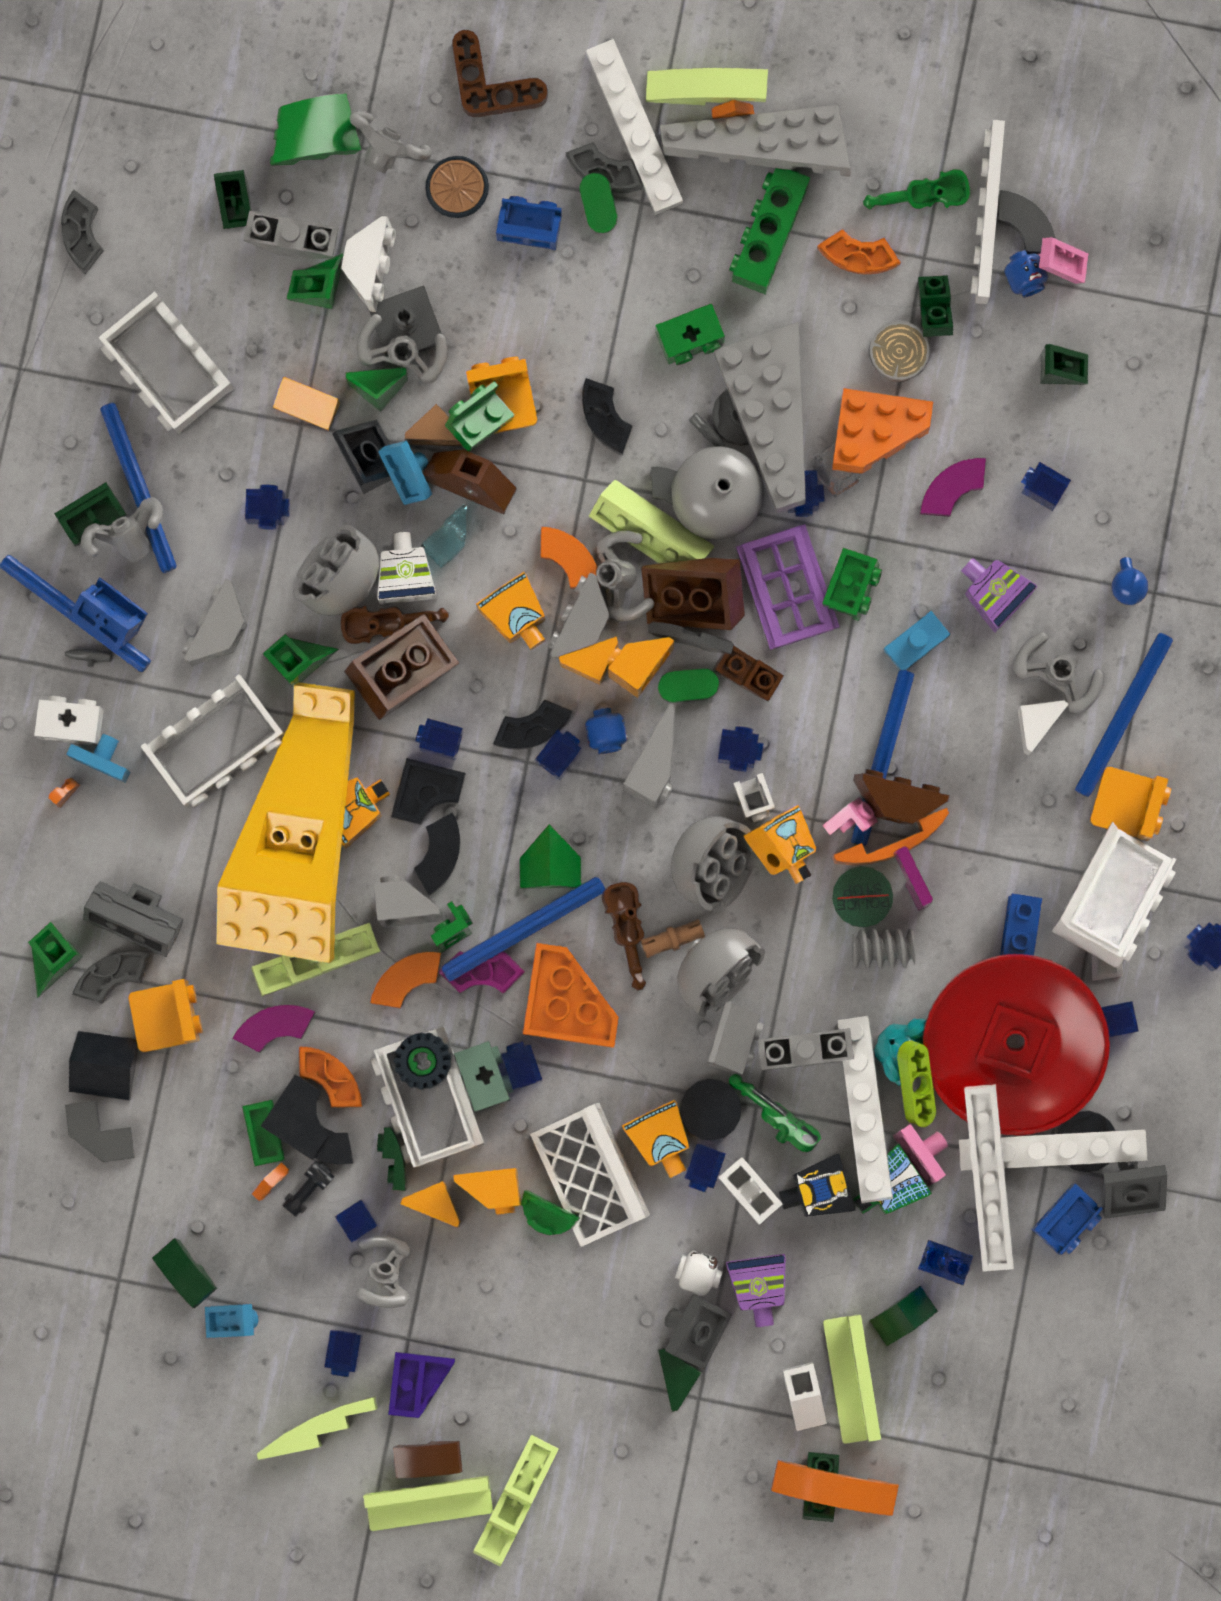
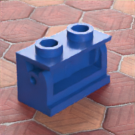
(529, 223)
(109, 613)
(1021, 925)
(1067, 1220)

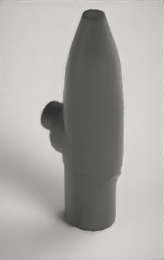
(706, 430)
(89, 655)

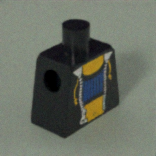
(820, 1189)

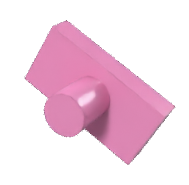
(1063, 260)
(922, 1152)

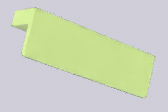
(663, 536)
(851, 1379)
(428, 1503)

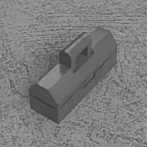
(131, 919)

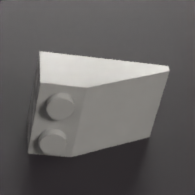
(652, 771)
(734, 1039)

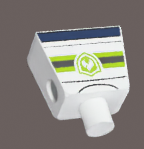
(404, 573)

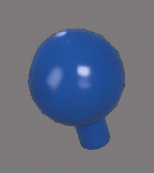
(1129, 584)

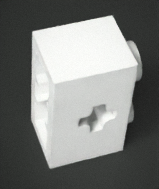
(83, 731)
(750, 1190)

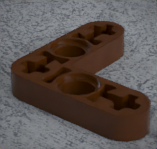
(480, 89)

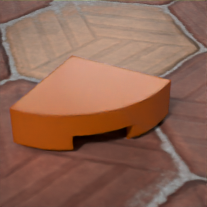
(732, 109)
(61, 795)
(270, 1181)

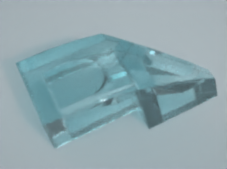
(448, 539)

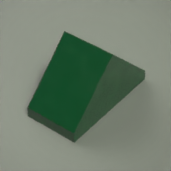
(233, 198)
(1063, 366)
(903, 1316)
(678, 1378)

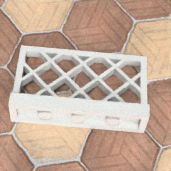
(614, 1163)

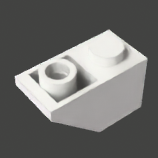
(804, 1396)

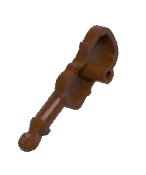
(361, 624)
(621, 903)

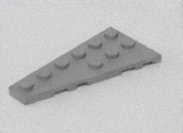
(770, 139)
(767, 397)

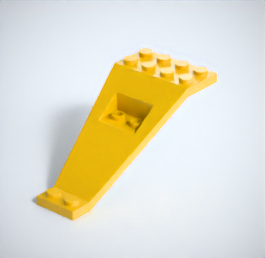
(284, 891)

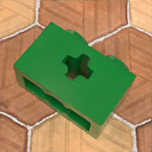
(702, 323)

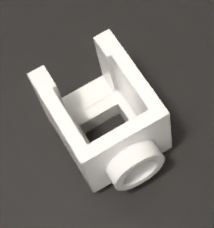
(750, 787)

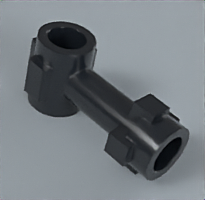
(318, 1176)

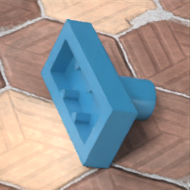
(406, 471)
(916, 641)
(100, 758)
(230, 1320)

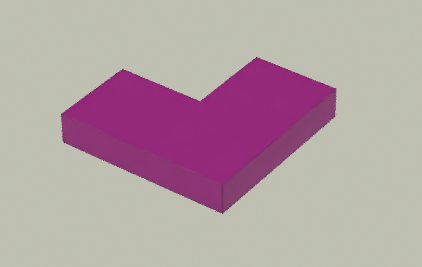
(915, 882)

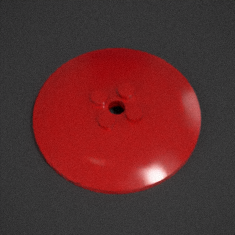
(1061, 1050)

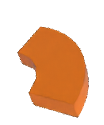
(857, 255)
(567, 553)
(404, 977)
(331, 1075)

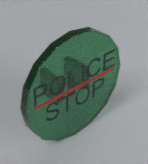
(862, 896)

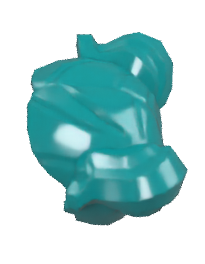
(899, 1034)

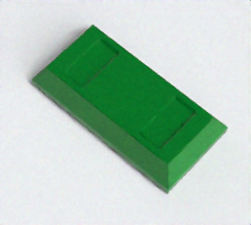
(264, 1145)

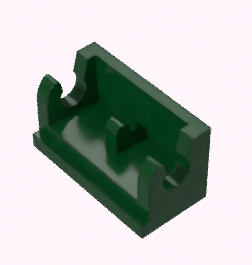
(97, 507)

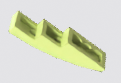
(706, 85)
(289, 971)
(308, 1433)
(515, 1500)

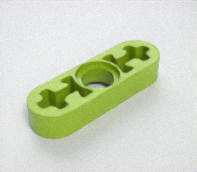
(909, 1058)

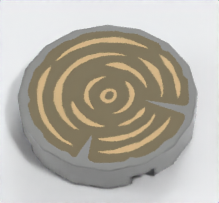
(899, 351)

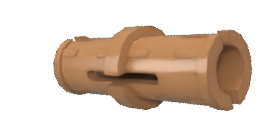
(672, 938)

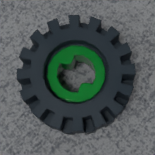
(437, 1054)

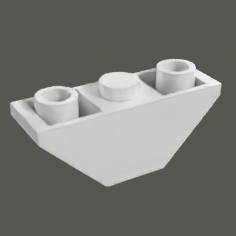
(368, 260)

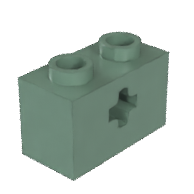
(470, 1063)

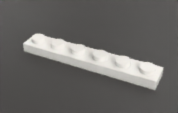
(634, 126)
(987, 223)
(866, 1114)
(1066, 1149)
(989, 1177)

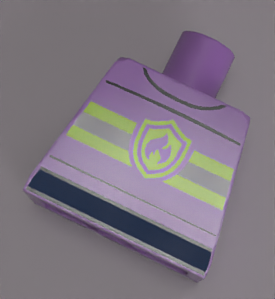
(996, 591)
(759, 1285)

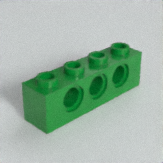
(759, 274)

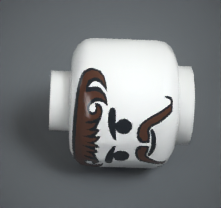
(698, 1272)

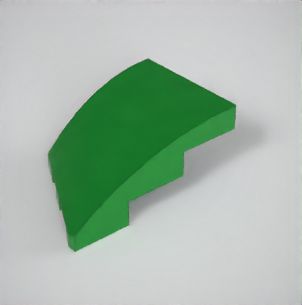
(314, 130)

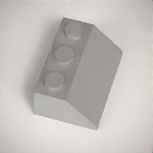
(402, 904)

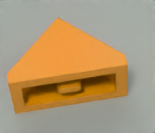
(591, 660)
(434, 1202)

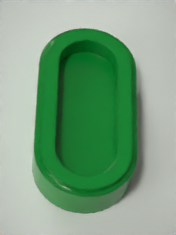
(598, 203)
(688, 685)

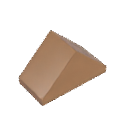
(431, 430)

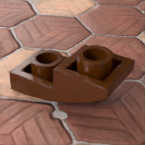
(749, 673)
(428, 1459)

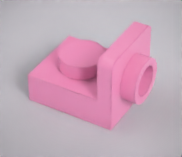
(854, 813)

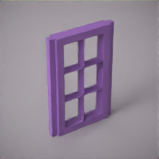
(761, 596)

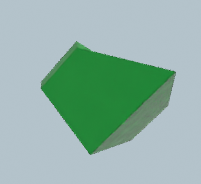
(316, 283)
(378, 385)
(297, 658)
(550, 863)
(51, 957)

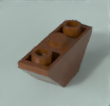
(470, 478)
(897, 799)

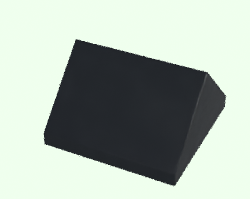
(360, 450)
(102, 1065)

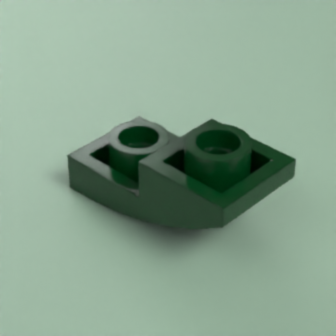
(935, 306)
(390, 1149)
(183, 1273)
(814, 1510)

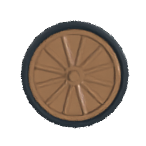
(457, 186)

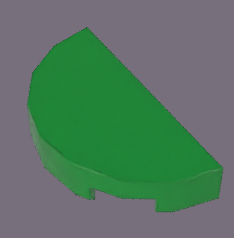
(546, 1216)

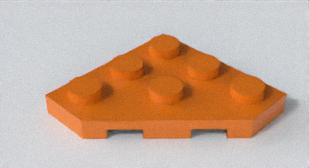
(876, 428)
(566, 1001)

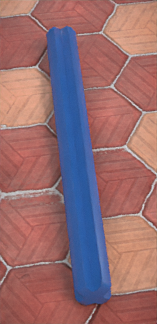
(136, 483)
(65, 606)
(1124, 714)
(888, 737)
(523, 929)

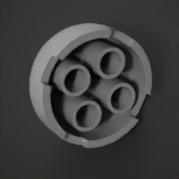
(707, 508)
(354, 574)
(702, 852)
(717, 968)

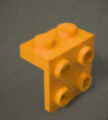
(513, 389)
(1130, 803)
(165, 1016)

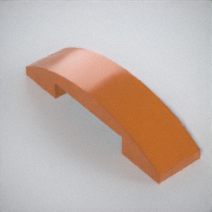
(857, 854)
(834, 1489)

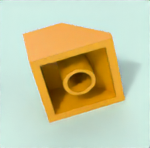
(638, 663)
(493, 1188)

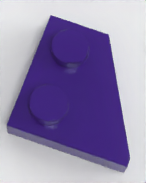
(416, 1382)

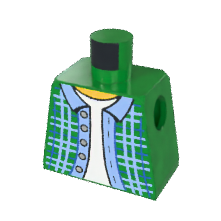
(905, 1184)

